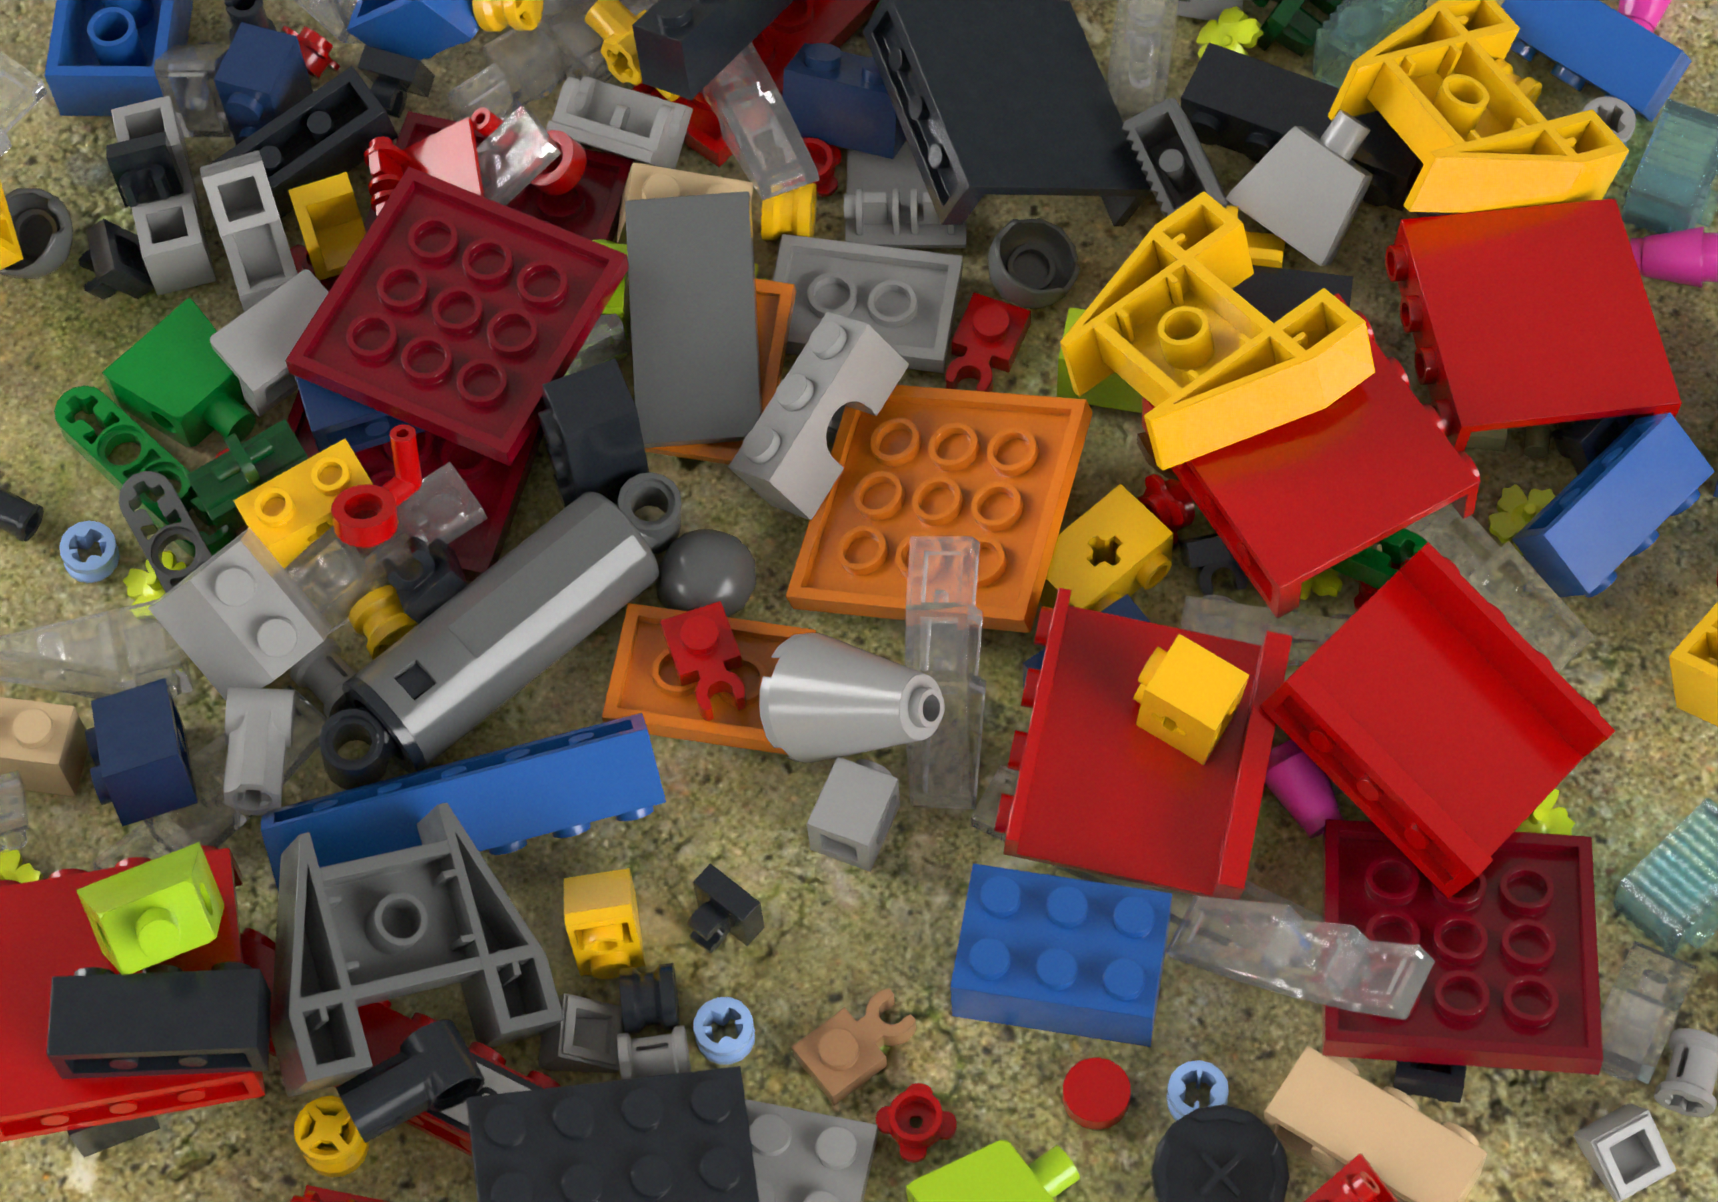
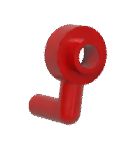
(561, 173)
(368, 512)

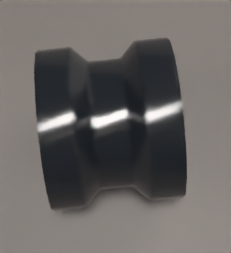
(649, 998)

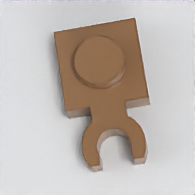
(847, 1051)

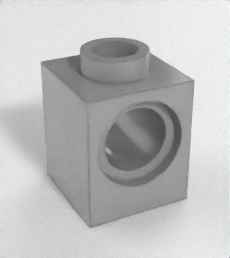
(854, 812)

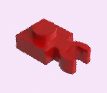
(985, 339)
(705, 652)

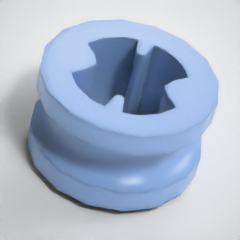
(83, 536)
(721, 1011)
(1197, 1072)

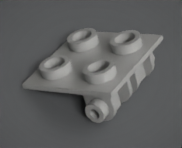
(891, 205)

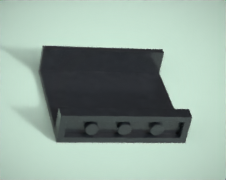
(1003, 103)

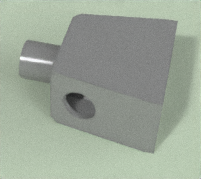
(1308, 187)

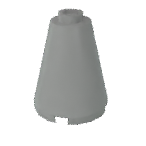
(843, 700)

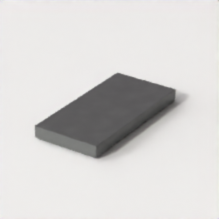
(693, 318)

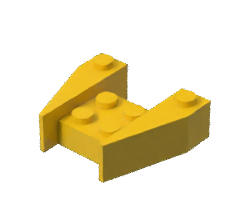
(1471, 122)
(1205, 351)

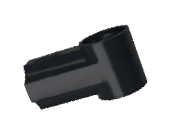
(427, 1073)

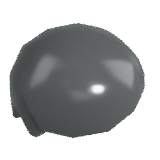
(42, 232)
(1032, 263)
(706, 569)

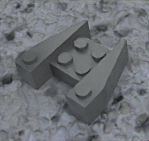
(393, 931)

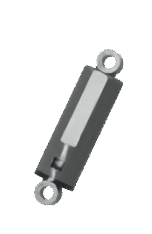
(501, 631)

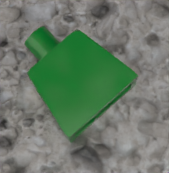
(180, 381)

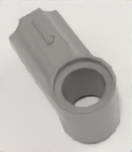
(257, 734)

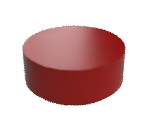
(1096, 1093)

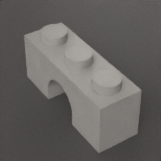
(249, 226)
(172, 228)
(787, 448)

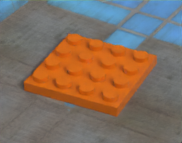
(943, 468)

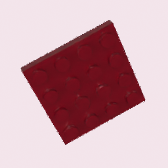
(458, 315)
(1508, 951)

